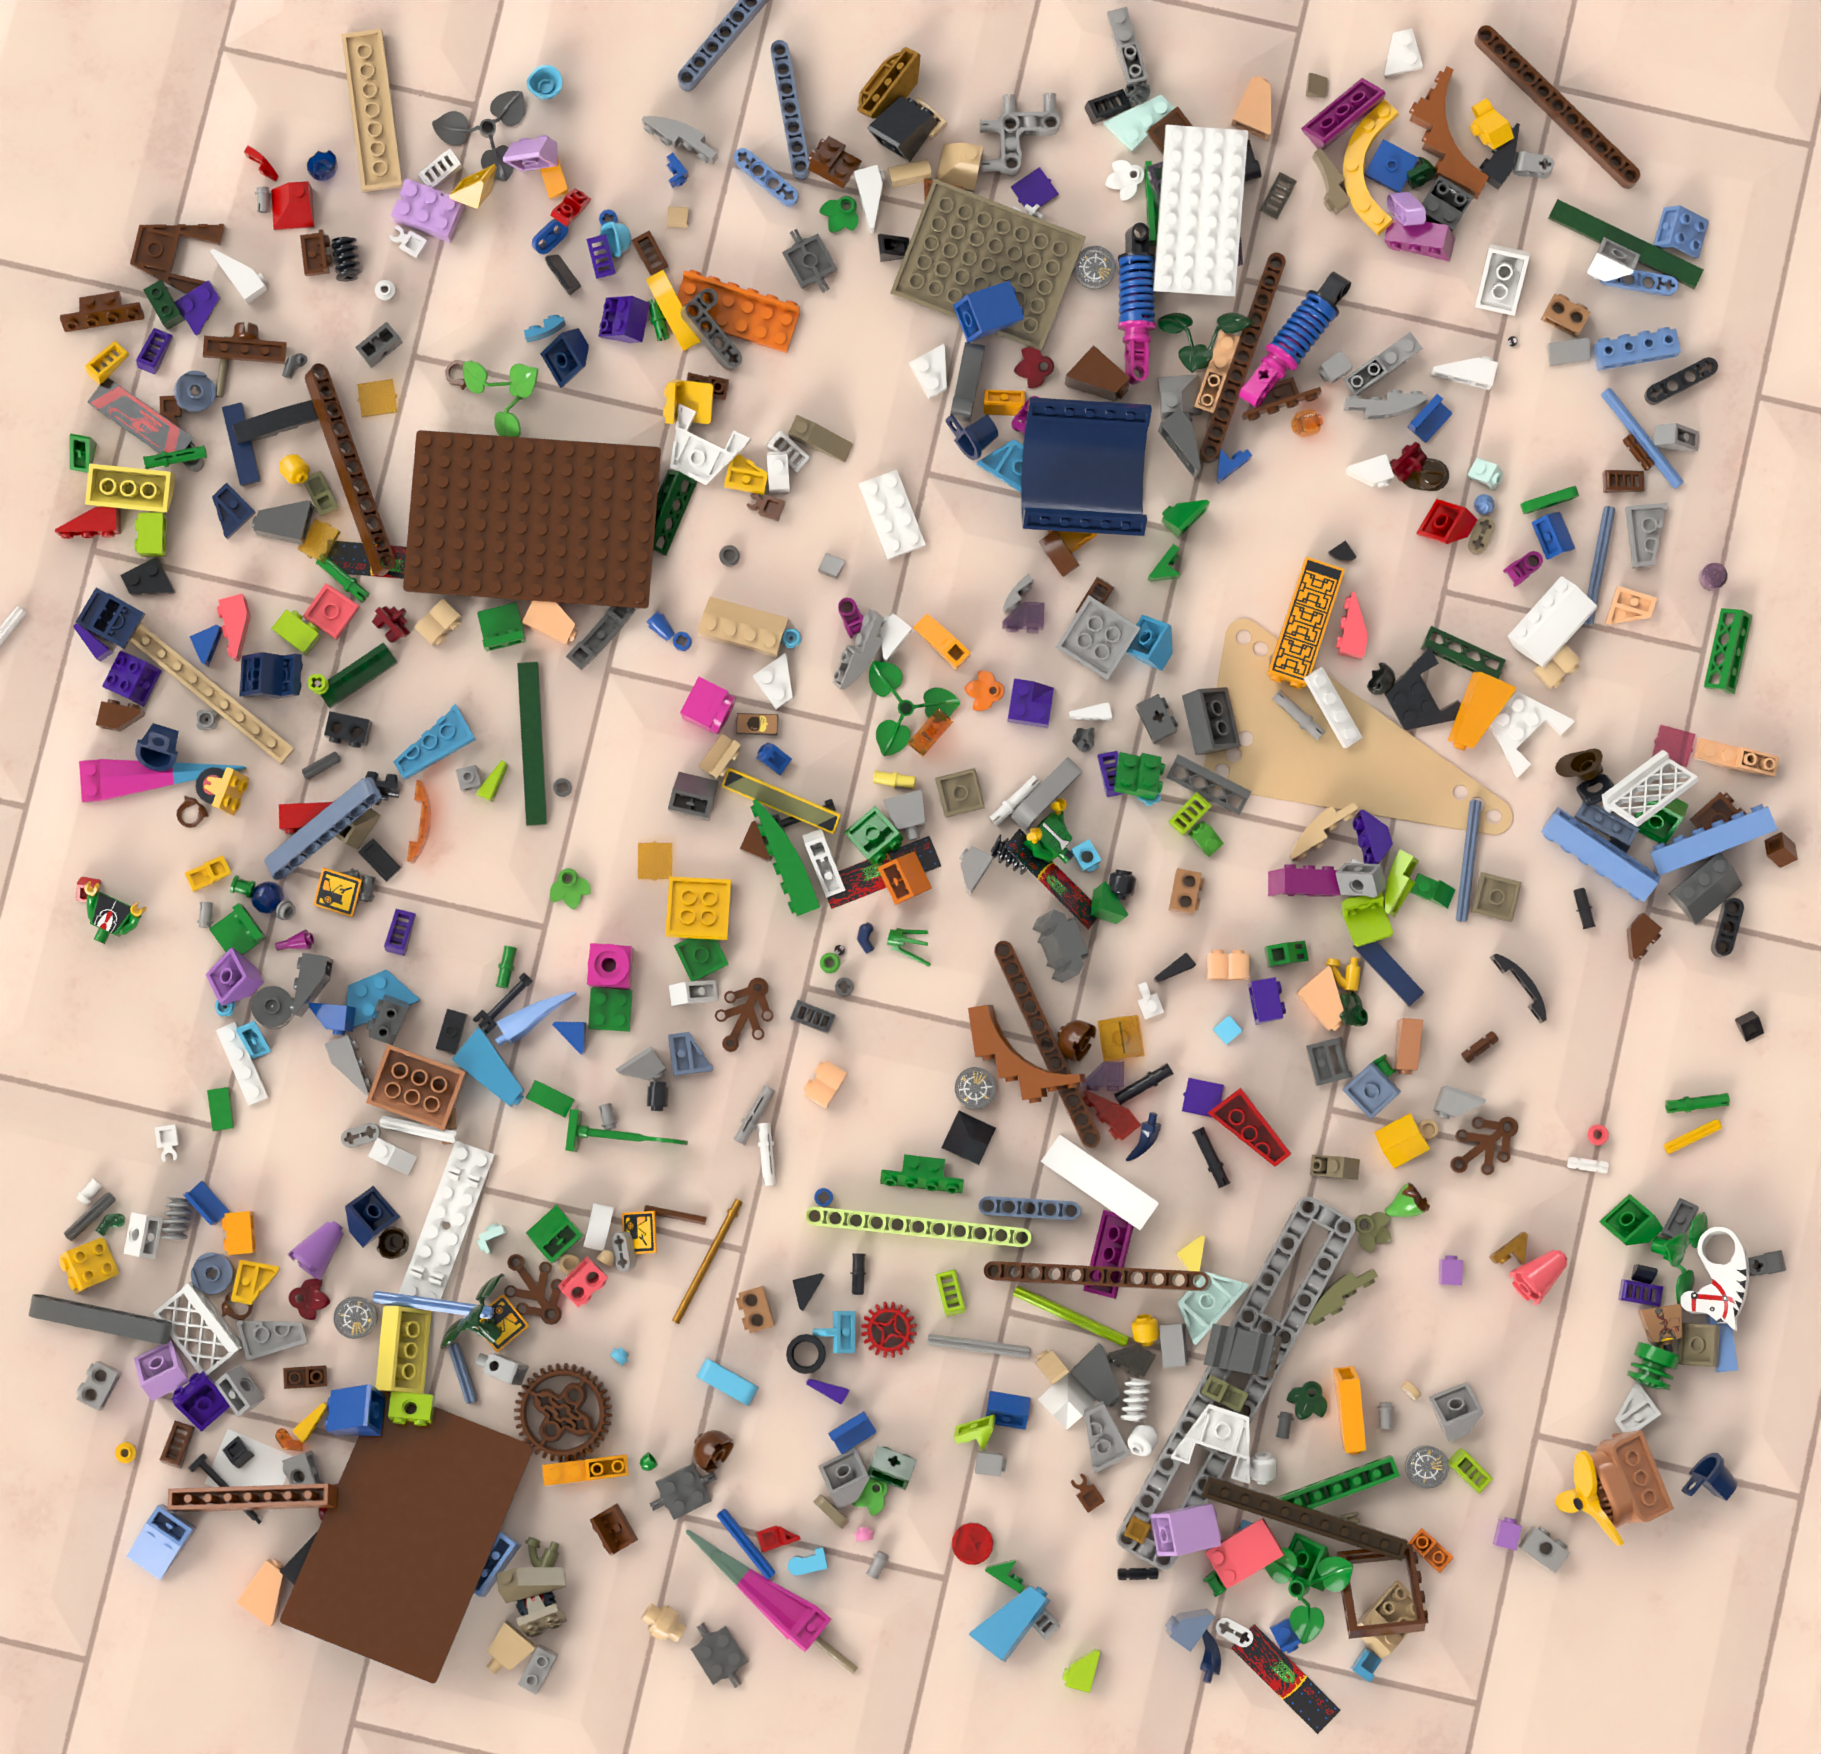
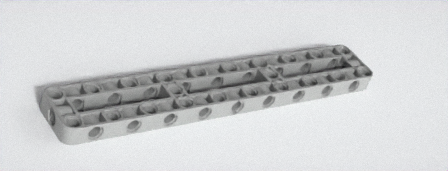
(1255, 1302)

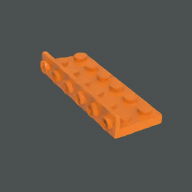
(744, 312)

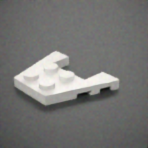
(697, 456)
(1518, 721)
(1221, 1431)

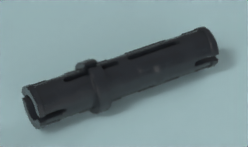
(1148, 1081)
(1211, 1157)

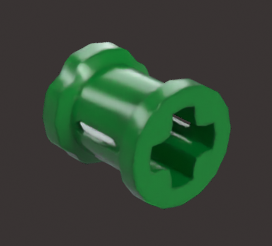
(242, 886)
(1384, 1066)
(1215, 1583)

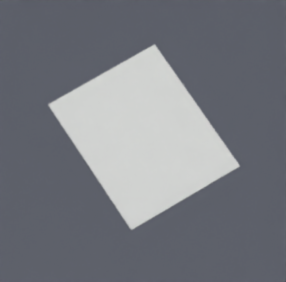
(260, 1470)

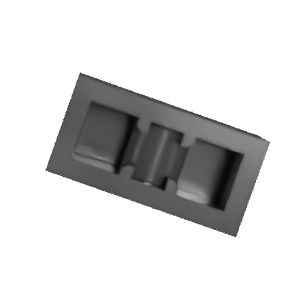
(379, 344)
(1156, 730)

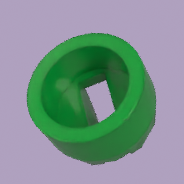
(648, 1462)

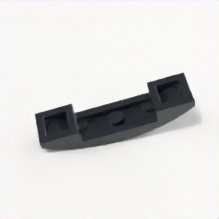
(1537, 1007)

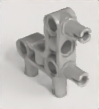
(1026, 124)

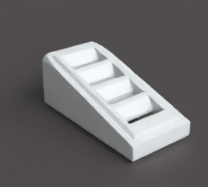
(442, 159)
(779, 434)
(1097, 712)

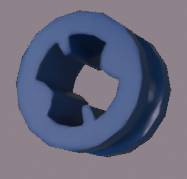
(611, 214)
(679, 647)
(827, 1202)

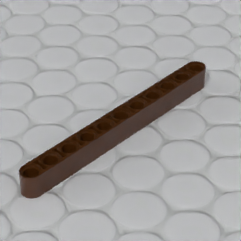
(1555, 97)
(1242, 348)
(347, 478)
(1046, 1033)
(1087, 1276)

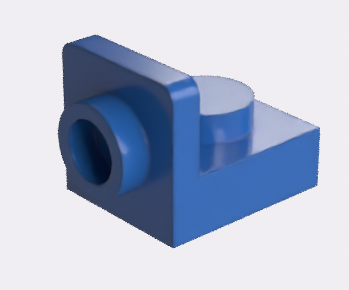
(677, 168)
(773, 757)
(1285, 1636)

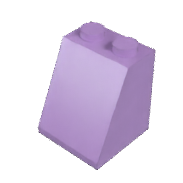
(1185, 1530)

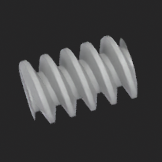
(177, 1218)

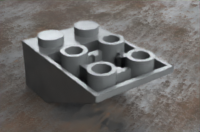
(312, 978)

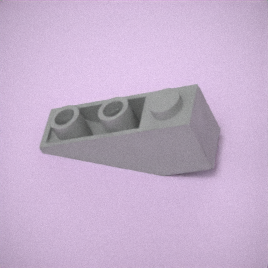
(345, 1058)

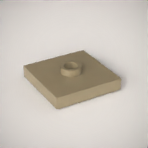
(960, 793)
(1496, 897)
(1699, 1345)

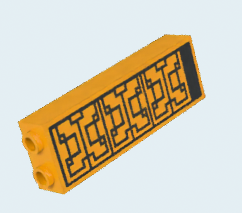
(1305, 622)

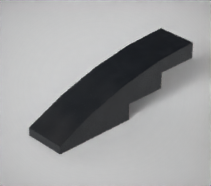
(274, 422)

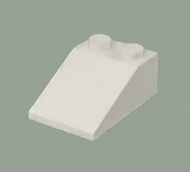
(1502, 279)

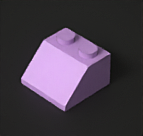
(532, 154)
(161, 1370)

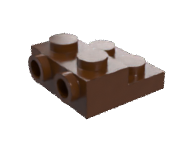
(833, 162)
(1716, 809)

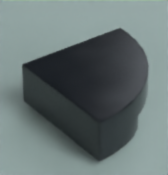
(1342, 552)

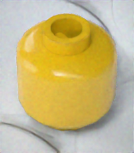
(294, 469)
(1145, 1329)

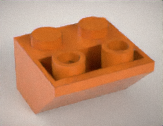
(904, 878)

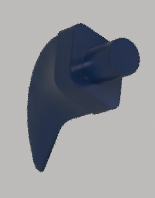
(1148, 1136)
(1212, 1659)

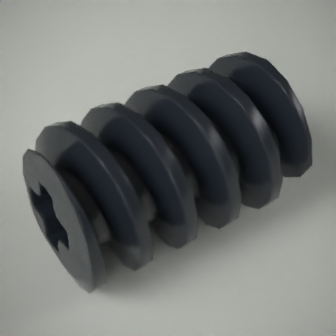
(345, 258)
(1004, 854)

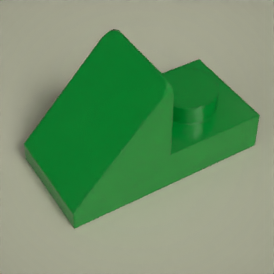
(1163, 570)
(1433, 890)
(1001, 1571)

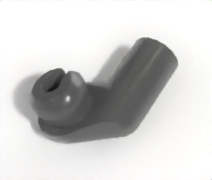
(294, 362)

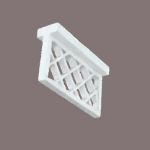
(1639, 781)
(214, 1322)

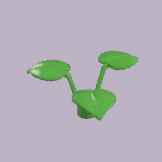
(521, 385)

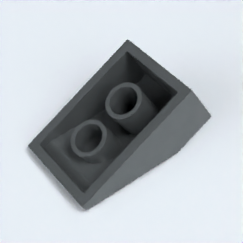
(1180, 436)

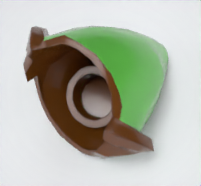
(1407, 1203)

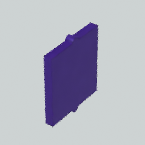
(1034, 189)
(1201, 1096)

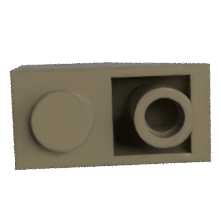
(358, 830)
(1335, 1167)

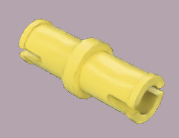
(894, 779)

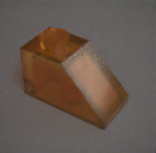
(930, 732)

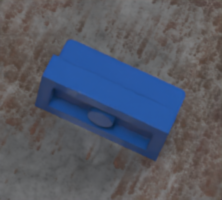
(1430, 419)
(1553, 535)
(207, 1203)
(1008, 1409)
(852, 1432)

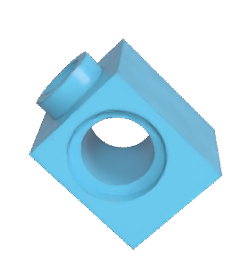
(1082, 848)

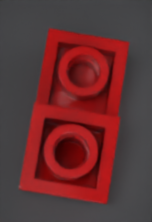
(571, 207)

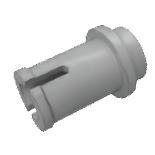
(263, 199)
(205, 915)
(607, 1116)
(1385, 1415)
(877, 1564)

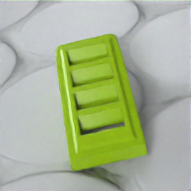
(491, 785)
(1202, 801)
(954, 1310)
(1458, 1465)

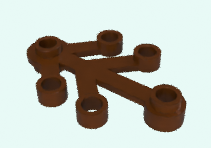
(746, 1011)
(1487, 1143)
(536, 1291)

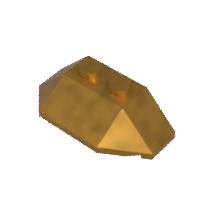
(891, 80)

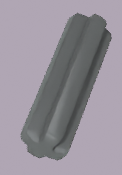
(321, 765)

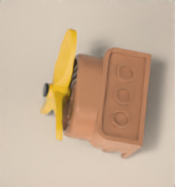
(1617, 1484)

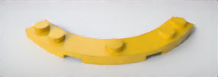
(1354, 165)

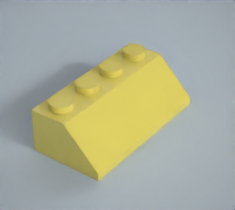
(130, 488)
(403, 1349)

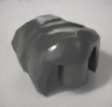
(1084, 739)

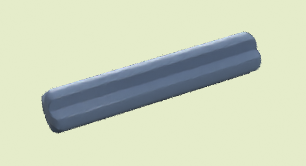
(462, 1373)

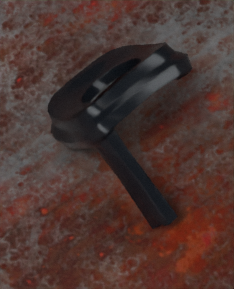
(1592, 798)

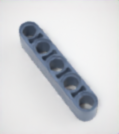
(1039, 1208)

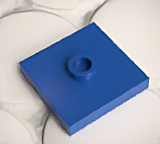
(1390, 166)

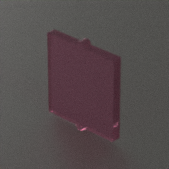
(1675, 743)

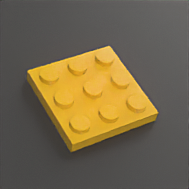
(698, 908)

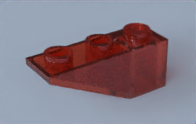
(1117, 1117)

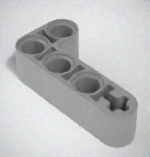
(1046, 793)

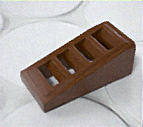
(647, 235)
(1608, 488)
(1102, 583)
(184, 1446)

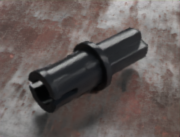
(1584, 908)
(858, 1273)

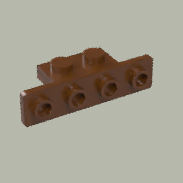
(101, 311)
(1281, 395)

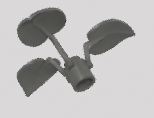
(506, 107)

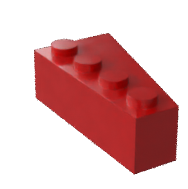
(1249, 1125)

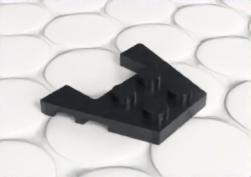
(1412, 699)

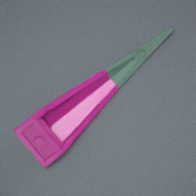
(785, 1610)

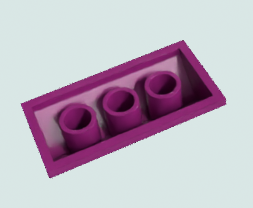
(1343, 113)
(1110, 1250)

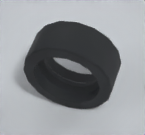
(790, 1354)

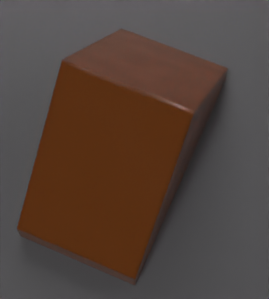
(754, 844)

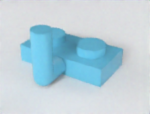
(842, 1332)

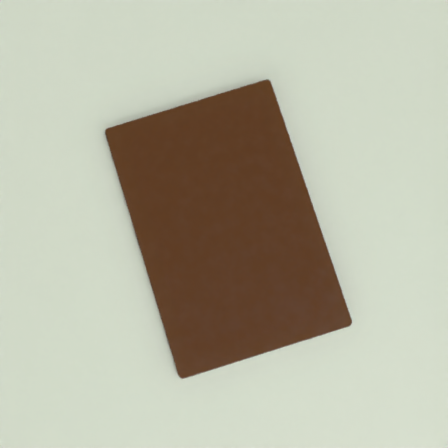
(532, 519)
(407, 1540)

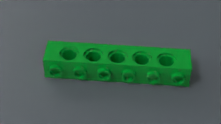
(1344, 1483)

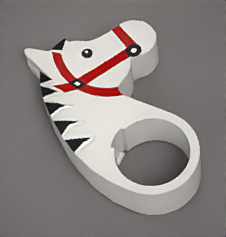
(1729, 1284)

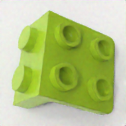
(1366, 919)

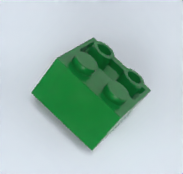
(554, 1234)

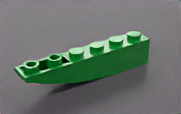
(787, 863)

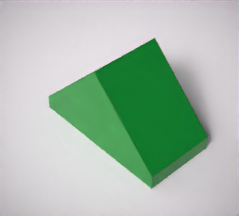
(81, 452)
(1106, 905)

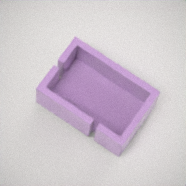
(427, 210)

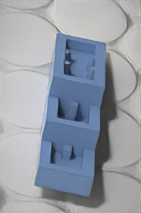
(1727, 1349)

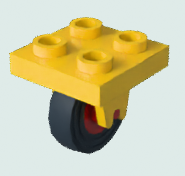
(222, 788)

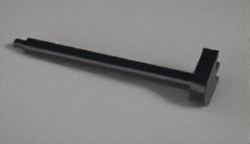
(200, 1461)

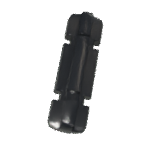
(1137, 1573)

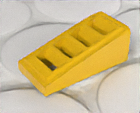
(110, 366)
(307, 1426)

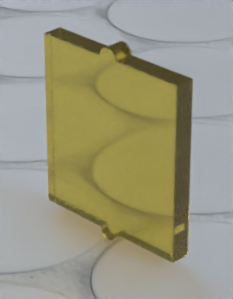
(377, 398)
(319, 540)
(654, 860)

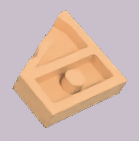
(1629, 606)

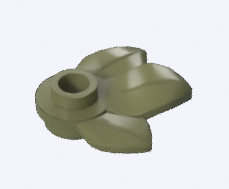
(1375, 1231)

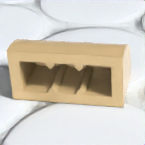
(909, 173)

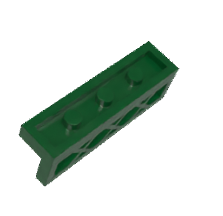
(668, 493)
(1461, 659)
(358, 674)

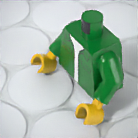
(1051, 836)

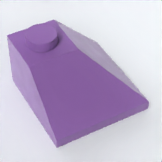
(233, 977)

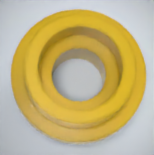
(131, 1449)

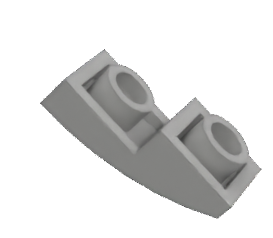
(1013, 599)

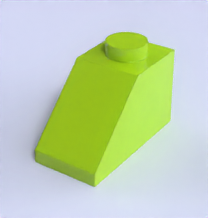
(1082, 1671)

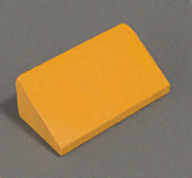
(554, 181)
(1003, 402)

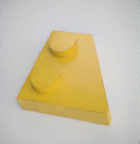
(745, 476)
(252, 1280)

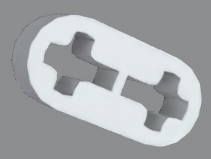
(1231, 1636)

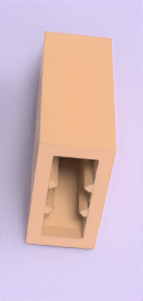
(1255, 109)
(550, 621)
(1323, 999)
(264, 1592)

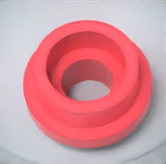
(1604, 1134)

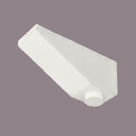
(870, 188)
(243, 277)
(1473, 372)
(823, 862)

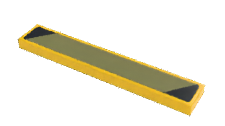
(781, 800)

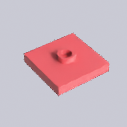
(331, 611)

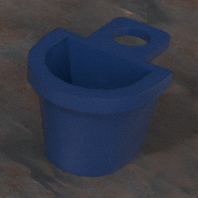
(974, 437)
(157, 748)
(1713, 1476)

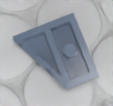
(686, 1055)

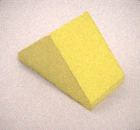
(1192, 1254)

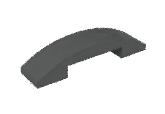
(600, 636)

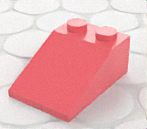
(1244, 1553)

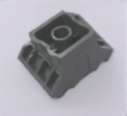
(1061, 944)
(1242, 1350)

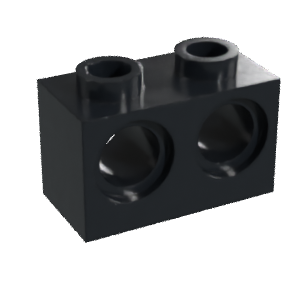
(349, 724)

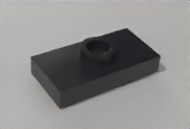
(451, 1031)

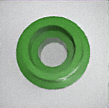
(829, 956)

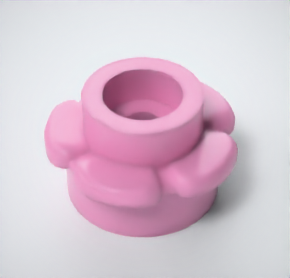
(864, 1534)

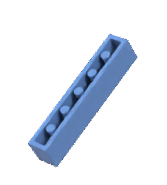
(1713, 840)
(1600, 854)

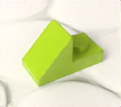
(977, 1429)

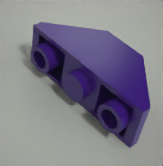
(1372, 837)

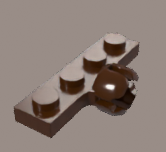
(244, 346)

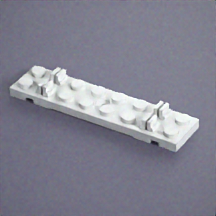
(454, 1204)

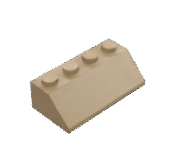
(743, 626)

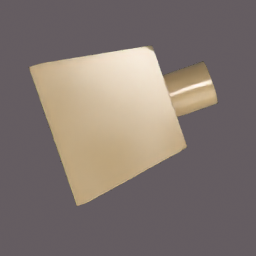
(509, 1648)

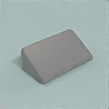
(1568, 351)

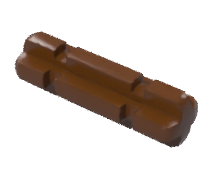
(1638, 452)
(1479, 1047)

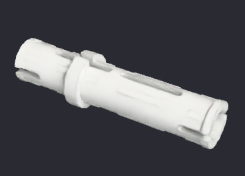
(1014, 801)
(766, 1149)

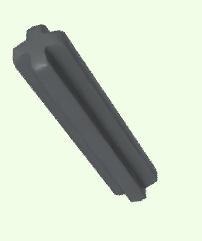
(88, 1217)

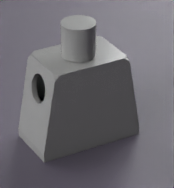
(907, 812)
(508, 1370)

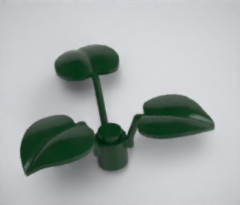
(1199, 356)
(471, 1321)

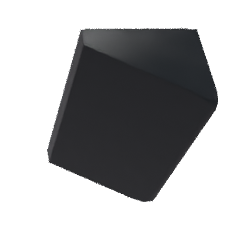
(562, 273)

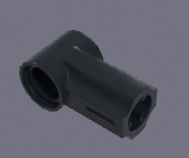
(1252, 166)

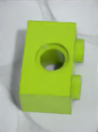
(400, 1401)

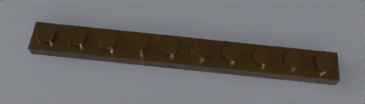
(1304, 1518)

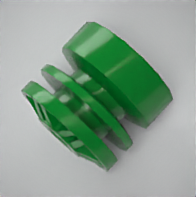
(1653, 1366)

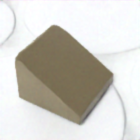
(1316, 86)

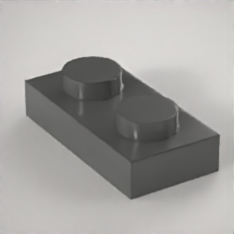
(1680, 1219)

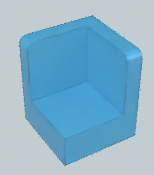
(1366, 1664)

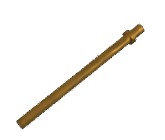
(732, 1213)

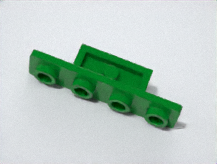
(923, 1174)

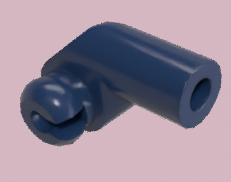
(863, 937)

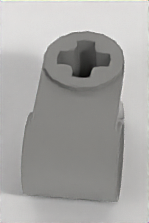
(1531, 165)

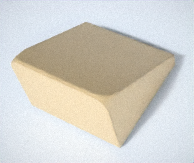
(677, 217)

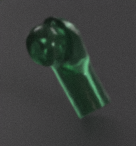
(110, 1220)

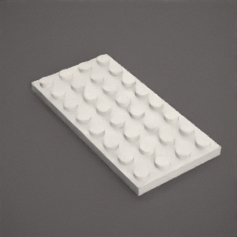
(1200, 210)

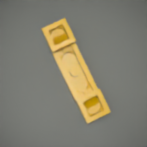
(671, 309)

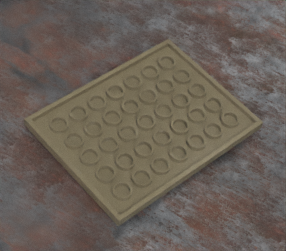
(979, 243)

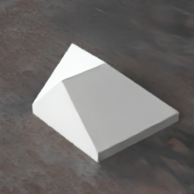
(1067, 1400)

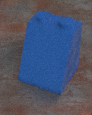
(988, 311)
(355, 1411)

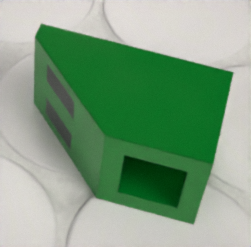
(1286, 953)

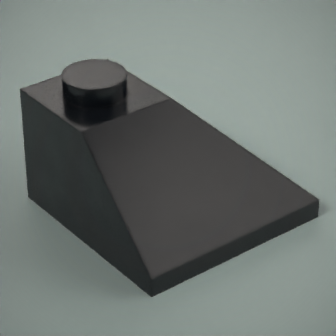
(968, 1137)

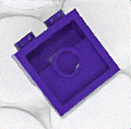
(200, 1400)

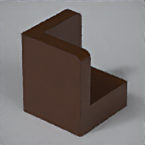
(1781, 849)

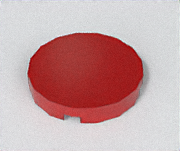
(972, 1543)

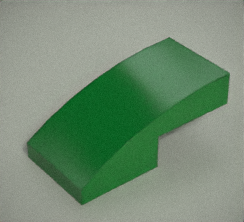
(549, 1098)

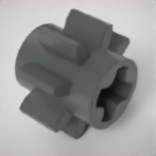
(1138, 92)

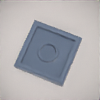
(1371, 1090)

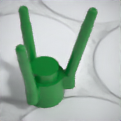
(898, 938)

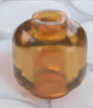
(1306, 423)

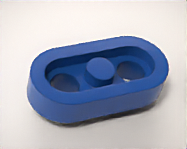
(549, 236)

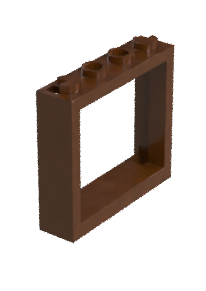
(1418, 1597)

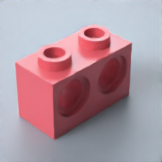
(578, 1278)

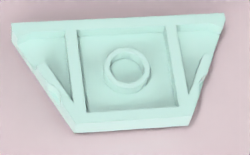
(1207, 1307)

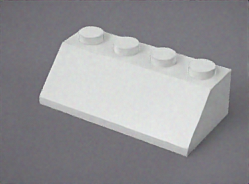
(1552, 622)

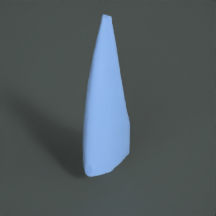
(524, 1020)

